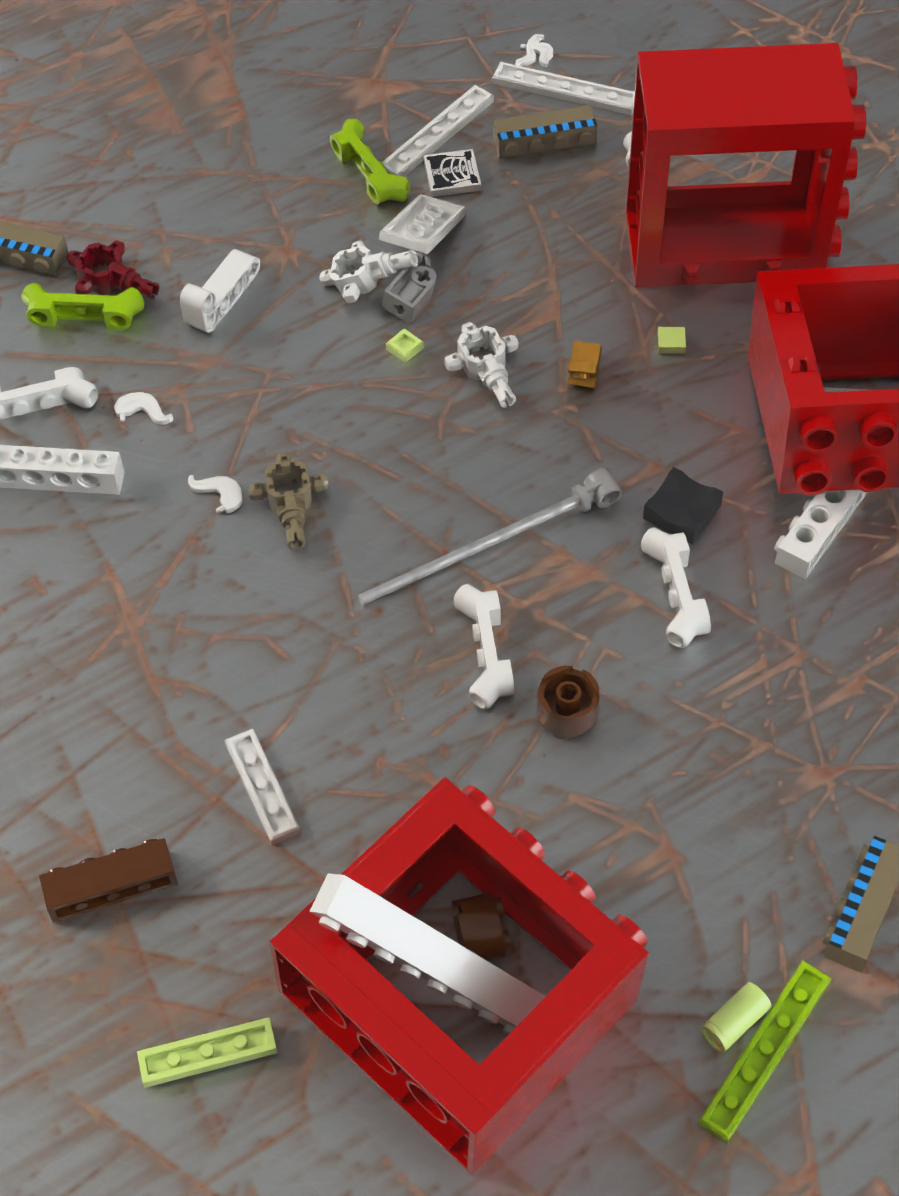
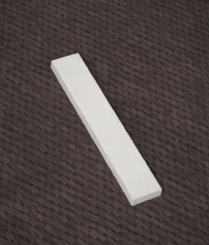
(564, 88)
(438, 131)

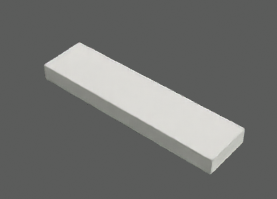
(262, 786)

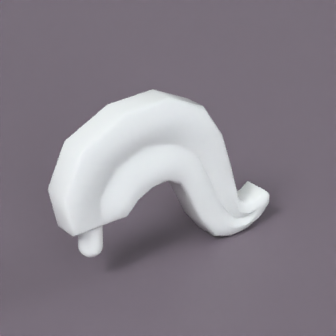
(141, 401)
(228, 488)

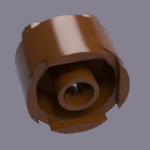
(567, 701)
(480, 927)

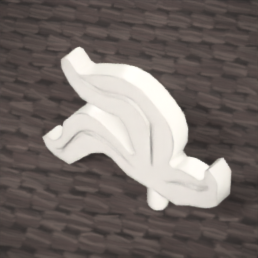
(532, 47)

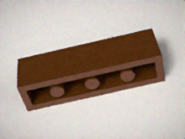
(108, 879)

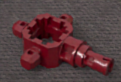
(117, 275)

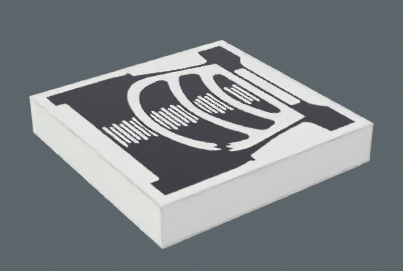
(452, 173)

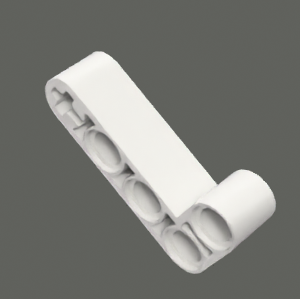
(208, 305)

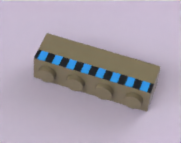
(545, 131)
(32, 248)
(866, 905)

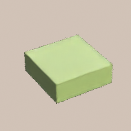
(671, 340)
(404, 345)

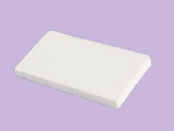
(423, 223)

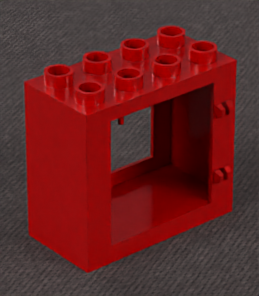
(740, 105)
(816, 330)
(430, 1077)

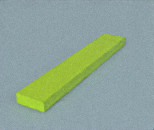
(764, 1052)

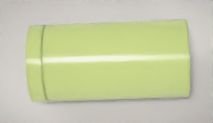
(735, 1017)

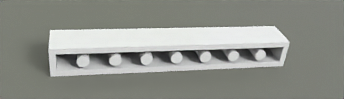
(423, 952)

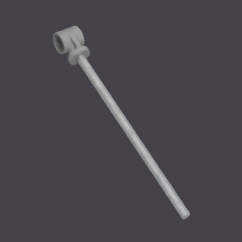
(597, 488)

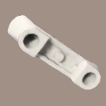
(66, 388)
(692, 614)
(498, 675)

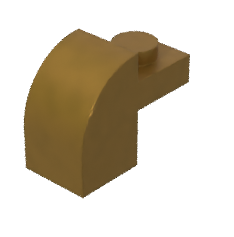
(584, 364)

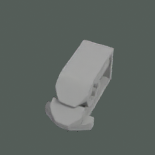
(410, 290)

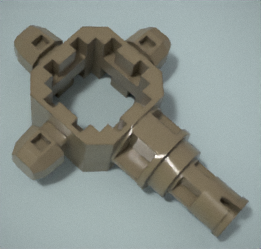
(290, 506)

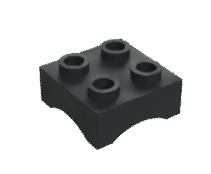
(682, 505)

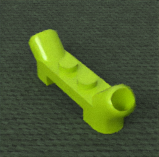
(380, 185)
(47, 307)

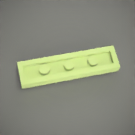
(206, 1052)

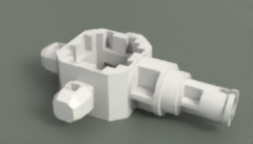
(369, 270)
(490, 368)

